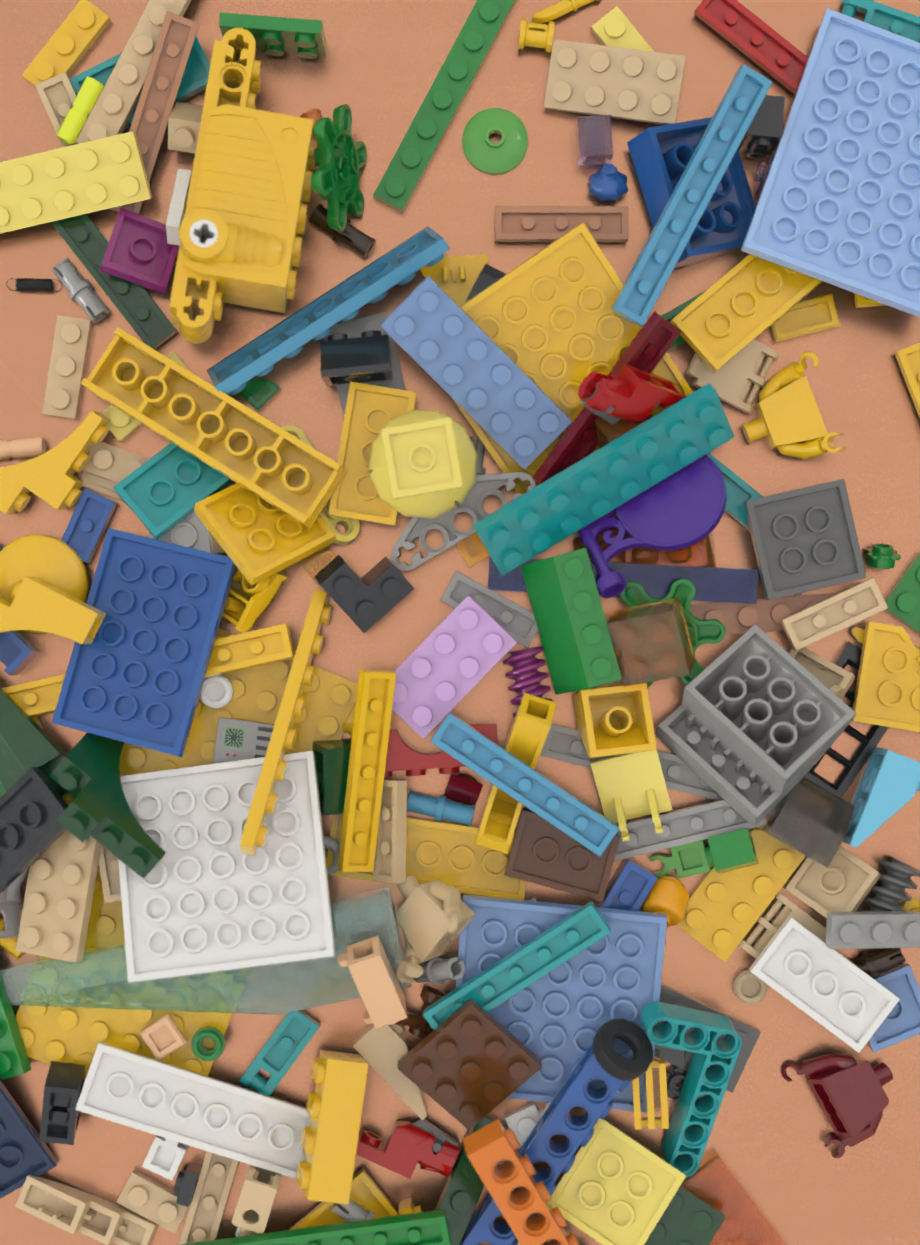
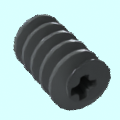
(892, 887)

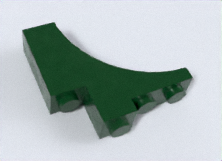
(100, 805)

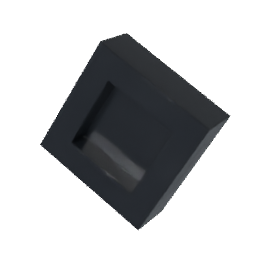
(186, 1184)

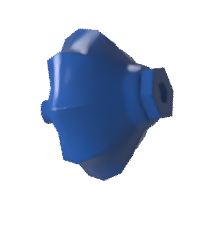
(608, 183)

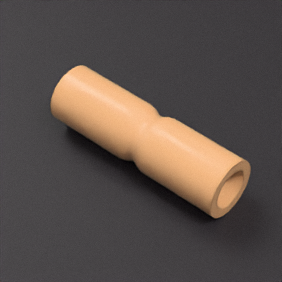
(22, 448)

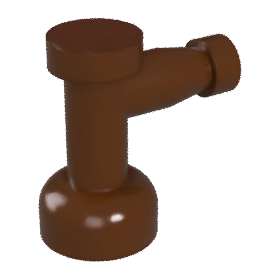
(417, 1022)

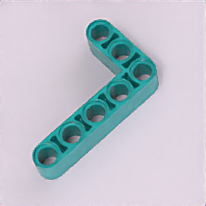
(699, 1080)

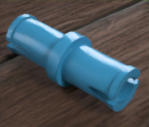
(440, 808)

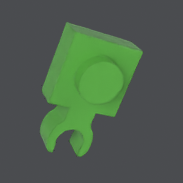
(686, 859)

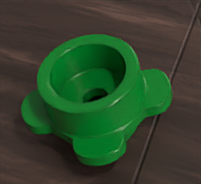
(882, 556)

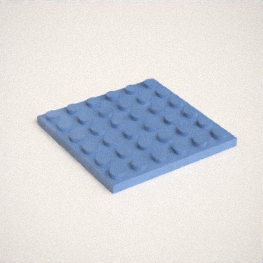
(569, 1004)

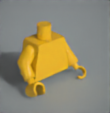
(790, 415)

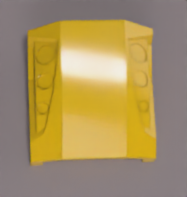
(248, 601)

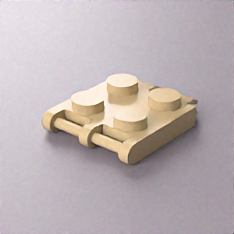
(736, 376)
(788, 909)

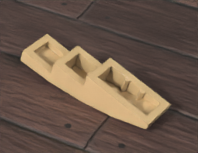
(84, 1213)

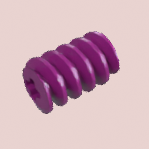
(526, 674)

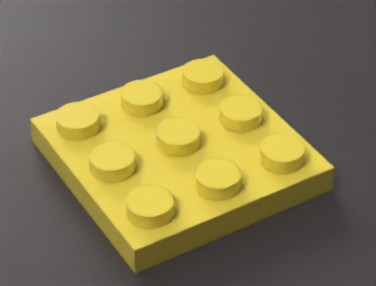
(616, 1188)

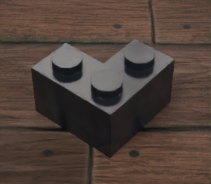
(366, 597)

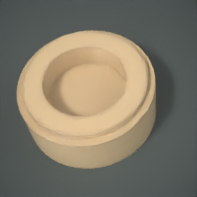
(749, 987)

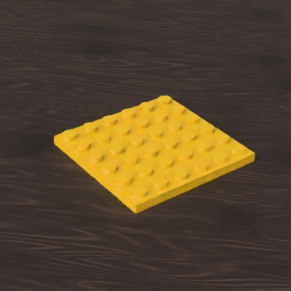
(558, 329)

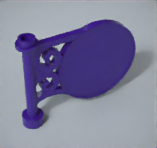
(663, 517)

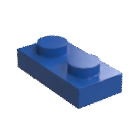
(88, 524)

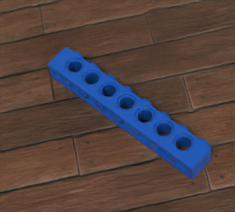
(540, 1146)

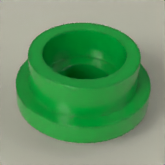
(201, 1051)

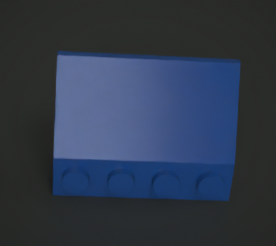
(659, 162)

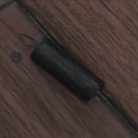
(31, 284)

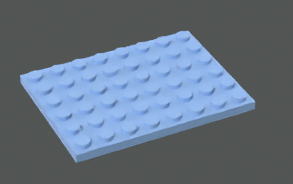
(848, 168)

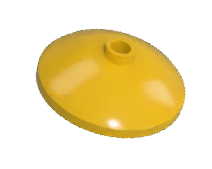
(47, 560)

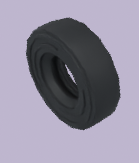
(614, 1063)

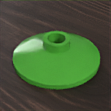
(490, 156)

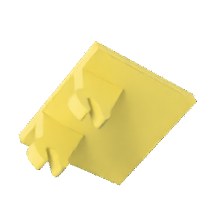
(631, 788)

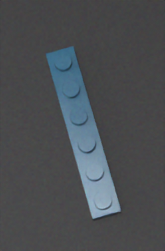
(524, 784)

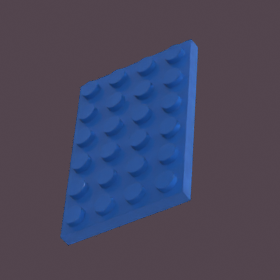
(153, 646)

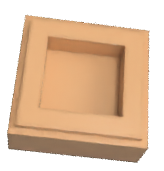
(163, 1036)

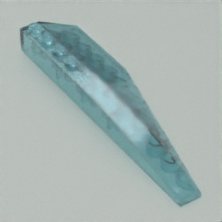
(269, 989)

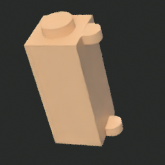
(375, 982)

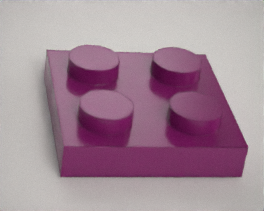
(140, 251)

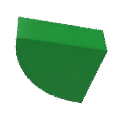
(259, 393)

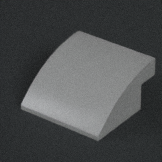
(754, 724)

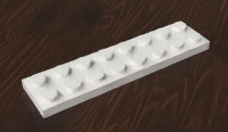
(194, 1110)

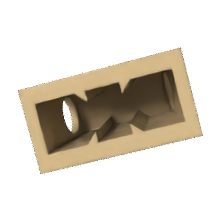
(255, 1201)

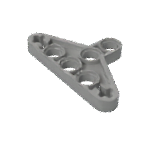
(472, 504)

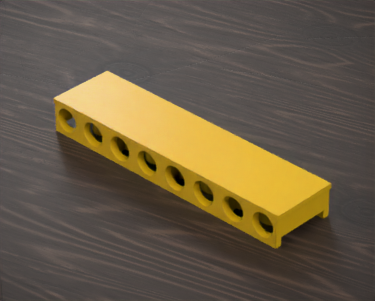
(215, 428)

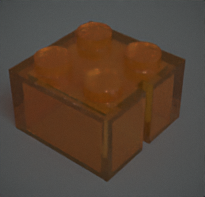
(651, 642)

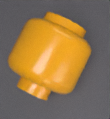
(669, 898)

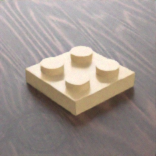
(833, 888)

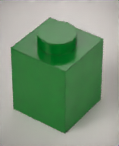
(731, 851)

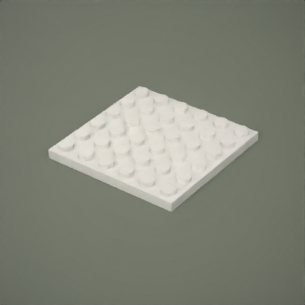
(206, 899)

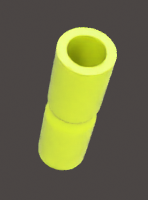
(79, 112)

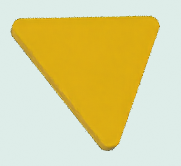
(456, 274)

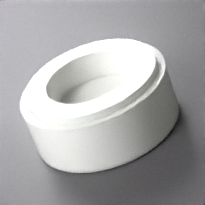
(216, 691)

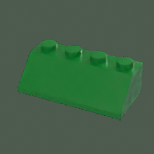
(571, 622)

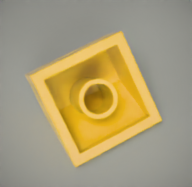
(615, 720)

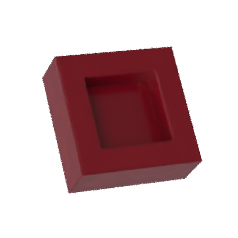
(463, 789)

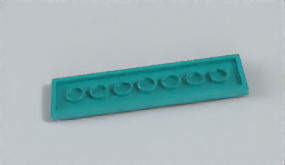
(605, 479)

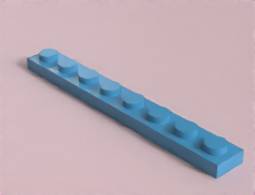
(691, 195)

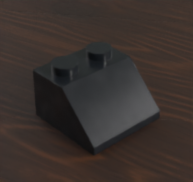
(355, 359)

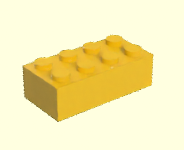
(333, 1126)

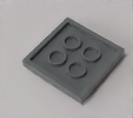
(805, 539)

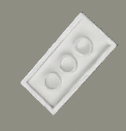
(824, 984)

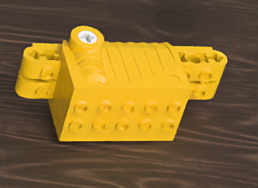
(241, 198)

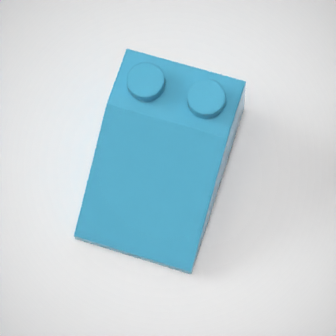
(883, 789)

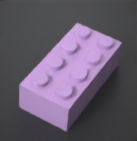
(449, 665)

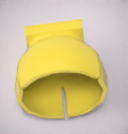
(423, 464)

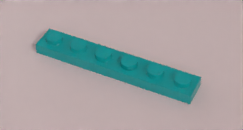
(524, 964)

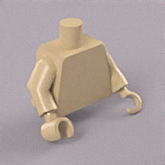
(430, 923)

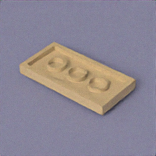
(614, 82)
(59, 899)

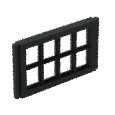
(849, 655)

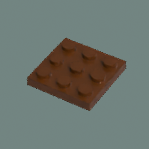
(469, 1064)

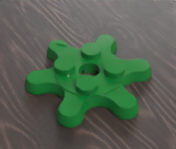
(339, 167)
(699, 630)

